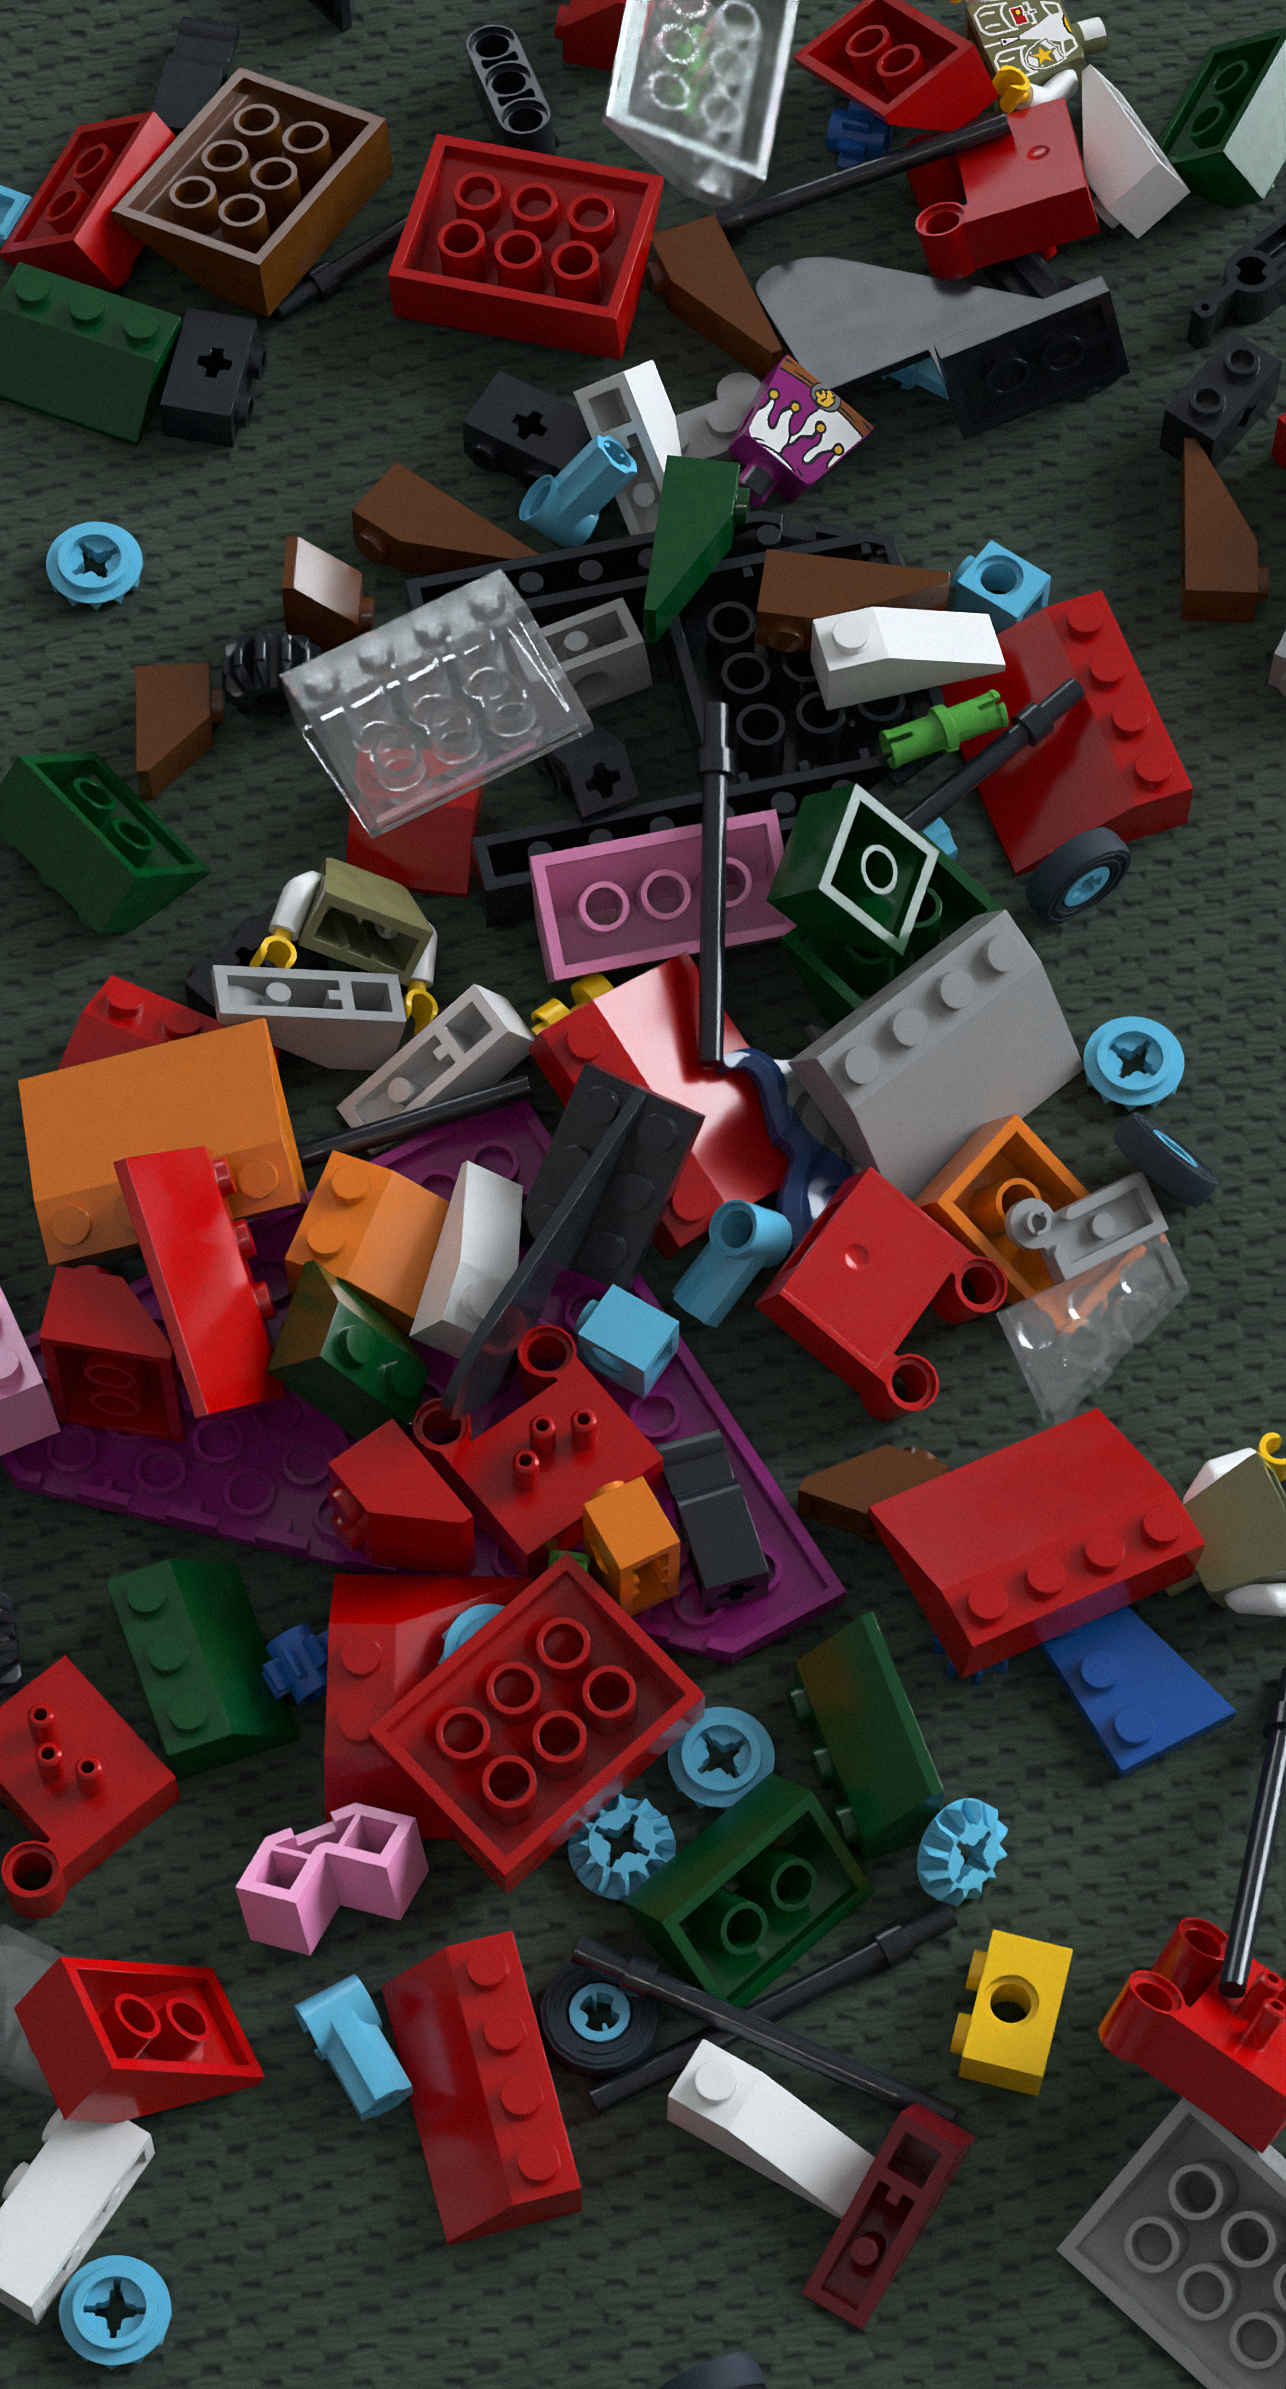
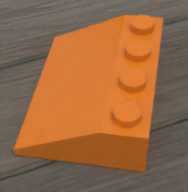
(163, 1098)

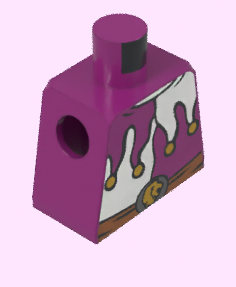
(793, 433)

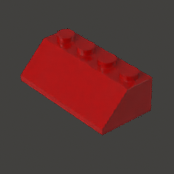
(482, 2090)

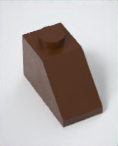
(323, 597)
(173, 722)
(846, 1490)

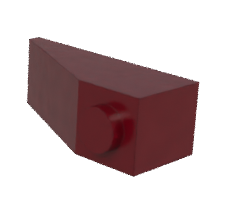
(888, 2213)

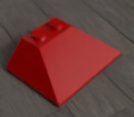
(379, 1649)

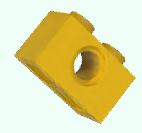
(1017, 1972)

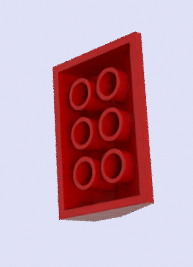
(526, 246)
(1107, 754)
(651, 1037)
(203, 1279)
(1037, 1540)
(538, 1722)

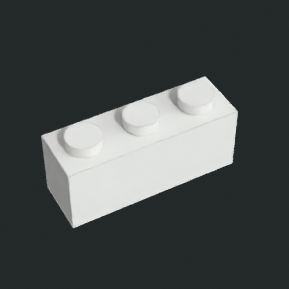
(63, 2206)

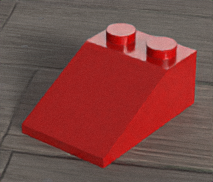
(134, 2038)

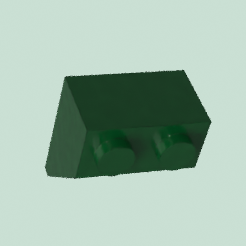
(853, 872)
(347, 1356)

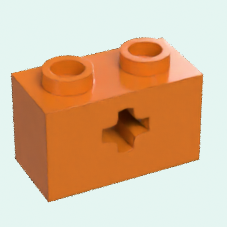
(631, 1545)

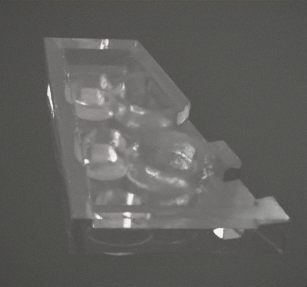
(1086, 1325)

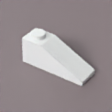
(1123, 160)
(639, 415)
(899, 651)
(455, 1054)
(471, 1259)
(767, 2129)

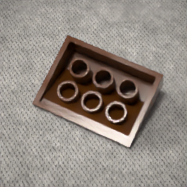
(258, 188)

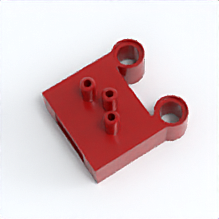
(1019, 192)
(865, 1283)
(544, 1459)
(73, 1782)
(1203, 2045)

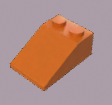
(981, 1183)
(370, 1234)

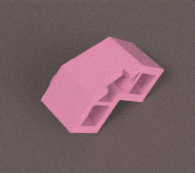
(356, 1861)

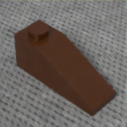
(711, 293)
(426, 529)
(1216, 547)
(812, 587)

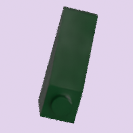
(691, 535)

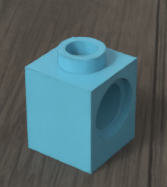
(999, 569)
(626, 1340)

